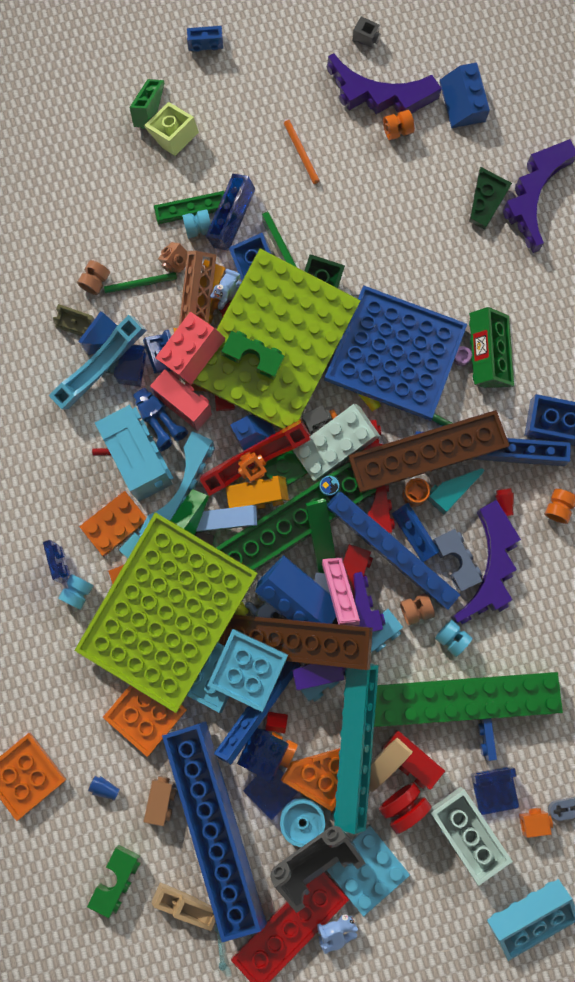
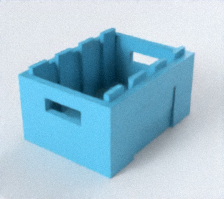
(134, 452)

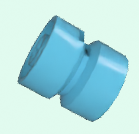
(196, 224)
(75, 592)
(446, 636)

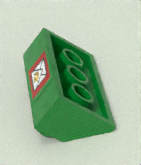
(491, 348)

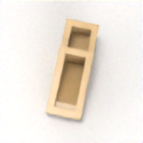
(387, 763)
(183, 906)

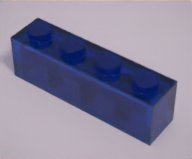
(230, 212)

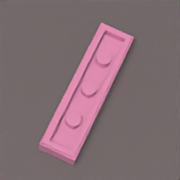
(340, 592)

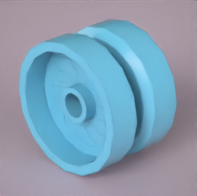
(299, 809)

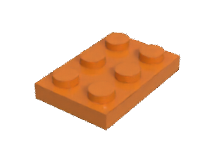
(113, 523)

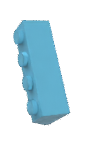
(533, 919)

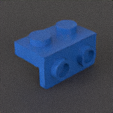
(204, 38)
(153, 346)

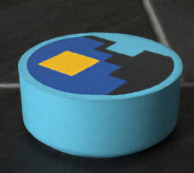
(329, 485)

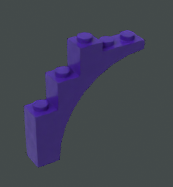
(379, 95)
(541, 168)
(492, 592)
(315, 674)

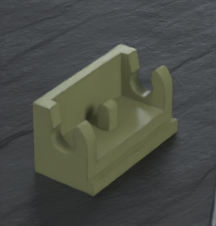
(72, 320)

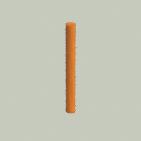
(290, 129)

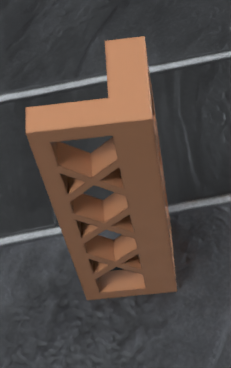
(192, 287)

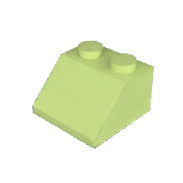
(172, 128)

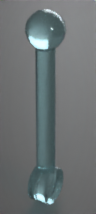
(222, 965)

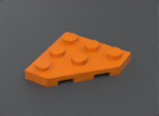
(315, 777)

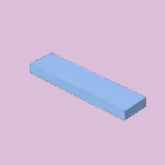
(228, 518)

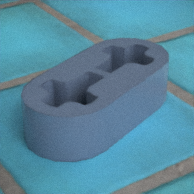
(563, 803)

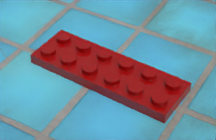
(289, 931)

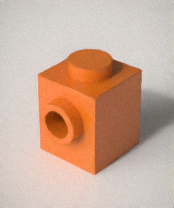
(535, 823)

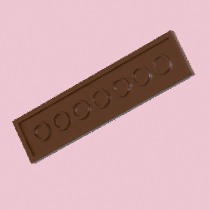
(428, 451)
(308, 641)

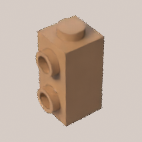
(159, 801)

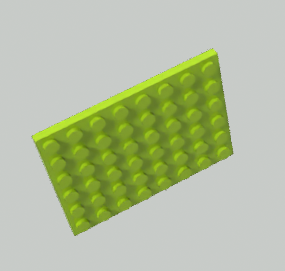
(287, 313)
(166, 612)

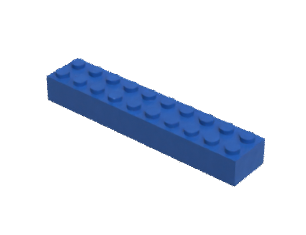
(214, 832)

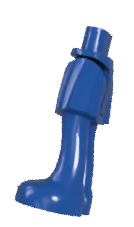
(150, 410)

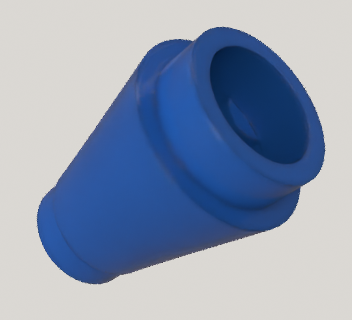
(103, 788)

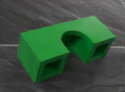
(239, 345)
(106, 899)

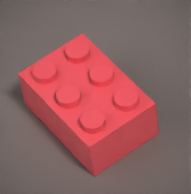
(190, 347)
(181, 399)

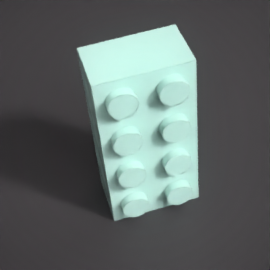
(335, 441)
(470, 836)

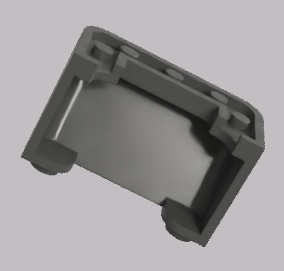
(312, 860)

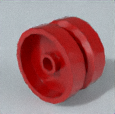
(405, 808)

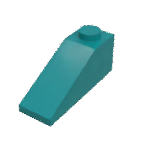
(448, 492)

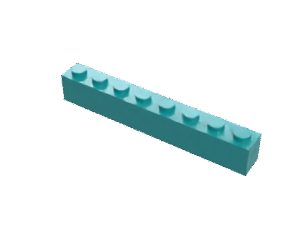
(356, 749)

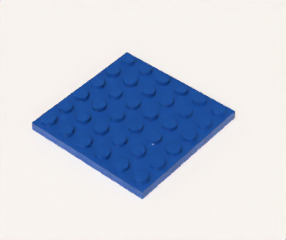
(396, 353)

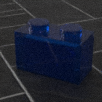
(131, 366)

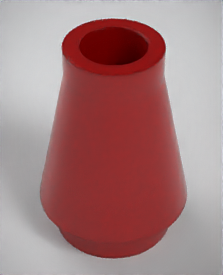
(506, 500)

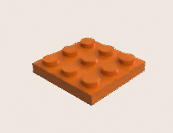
(142, 719)
(27, 776)

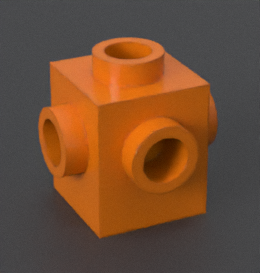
(255, 473)

